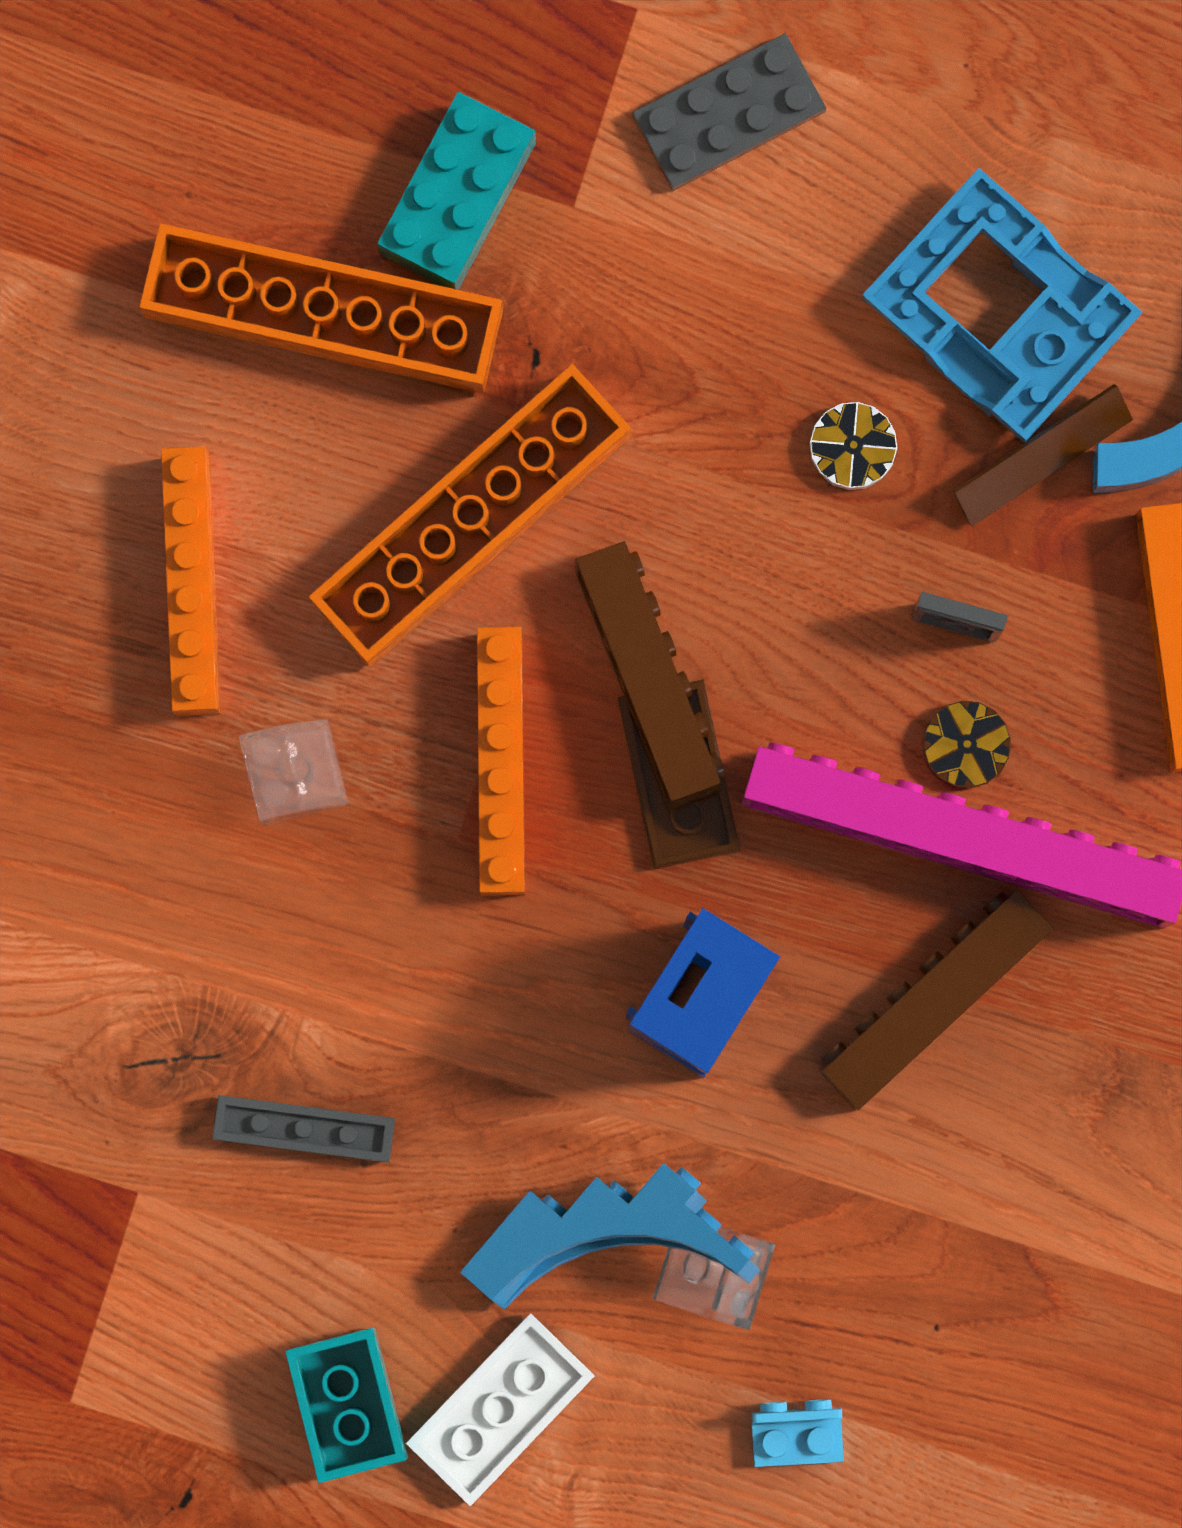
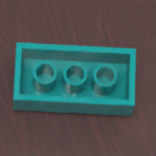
(457, 192)

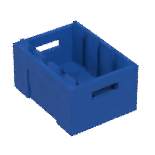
(733, 977)

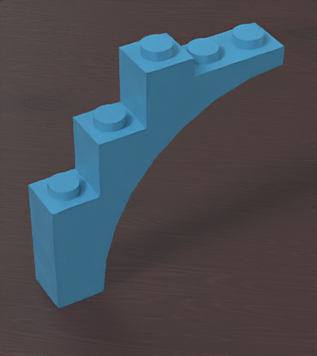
(546, 1235)

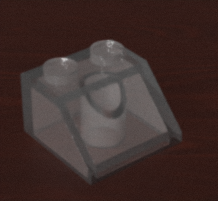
(293, 770)
(709, 1287)

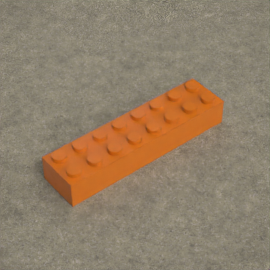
(321, 308)
(471, 515)

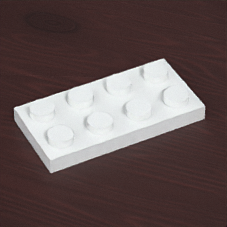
(500, 1409)

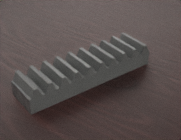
(304, 1128)

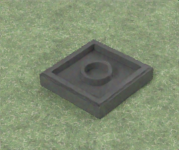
(959, 617)

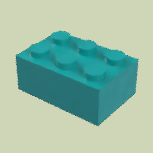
(346, 1404)

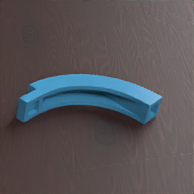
(1138, 462)

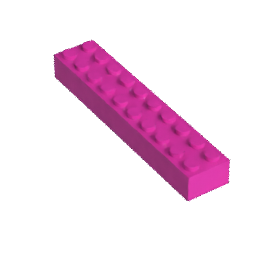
(965, 837)

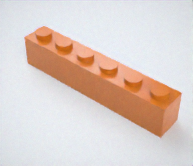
(1161, 558)
(190, 581)
(500, 761)

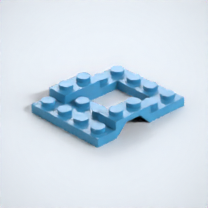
(1048, 344)

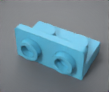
(797, 1434)

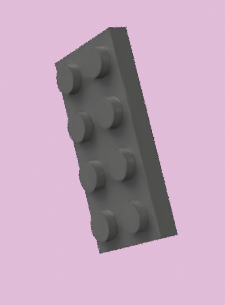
(729, 112)

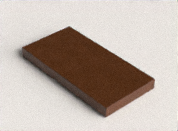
(691, 830)

